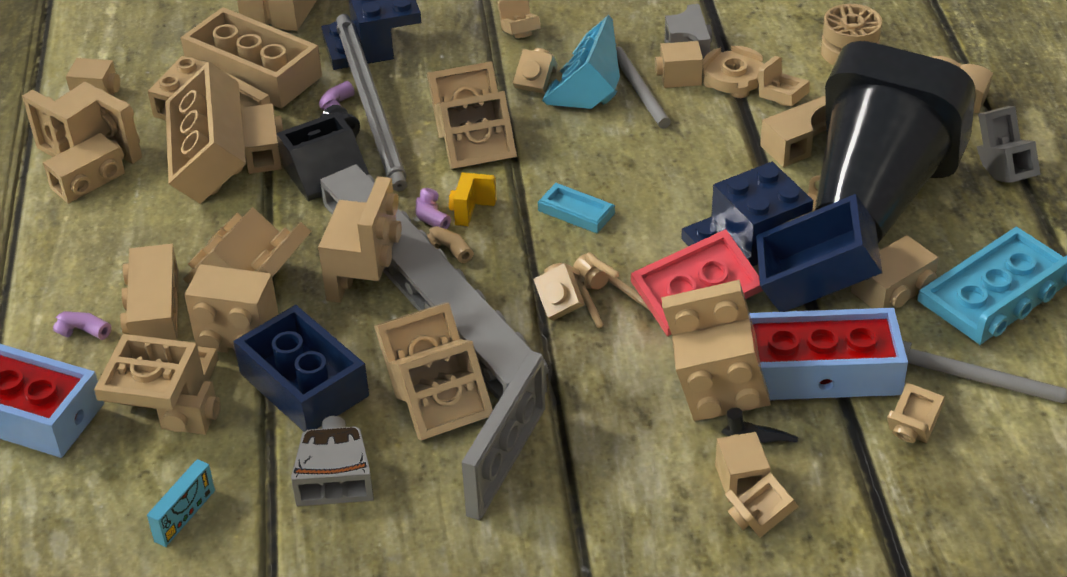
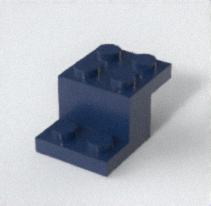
(373, 26)
(751, 206)

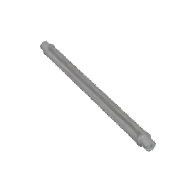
(371, 103)

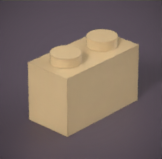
(905, 271)

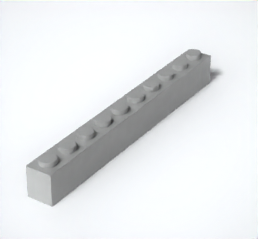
(430, 280)

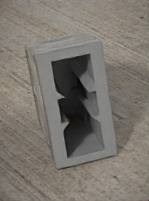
(331, 466)

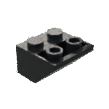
(317, 151)

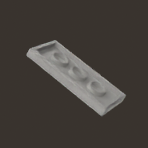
(503, 435)

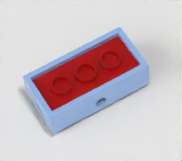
(831, 353)
(44, 401)

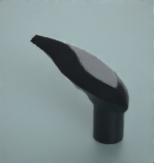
(738, 426)

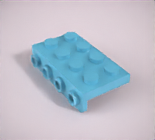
(996, 285)

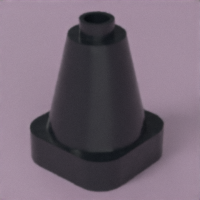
(892, 127)

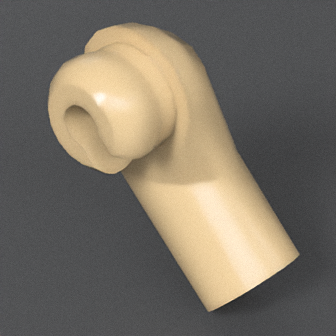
(453, 241)

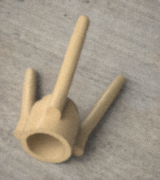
(595, 276)

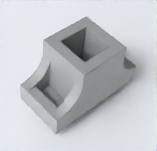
(689, 27)

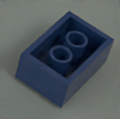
(301, 368)

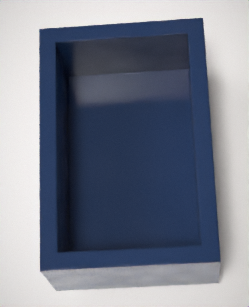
(818, 254)

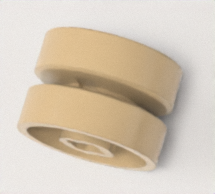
(846, 25)

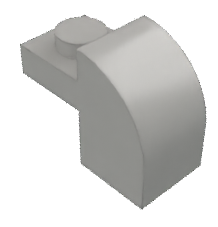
(1002, 150)

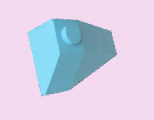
(590, 73)

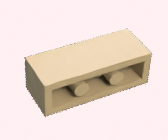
(151, 292)

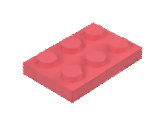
(692, 268)

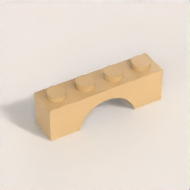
(791, 132)

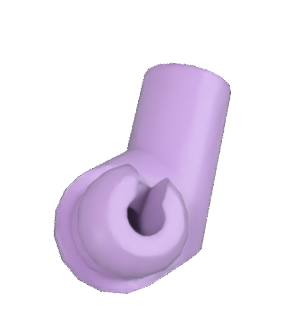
(336, 94)
(428, 211)
(85, 321)

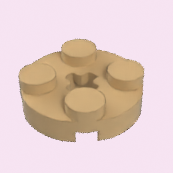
(721, 72)

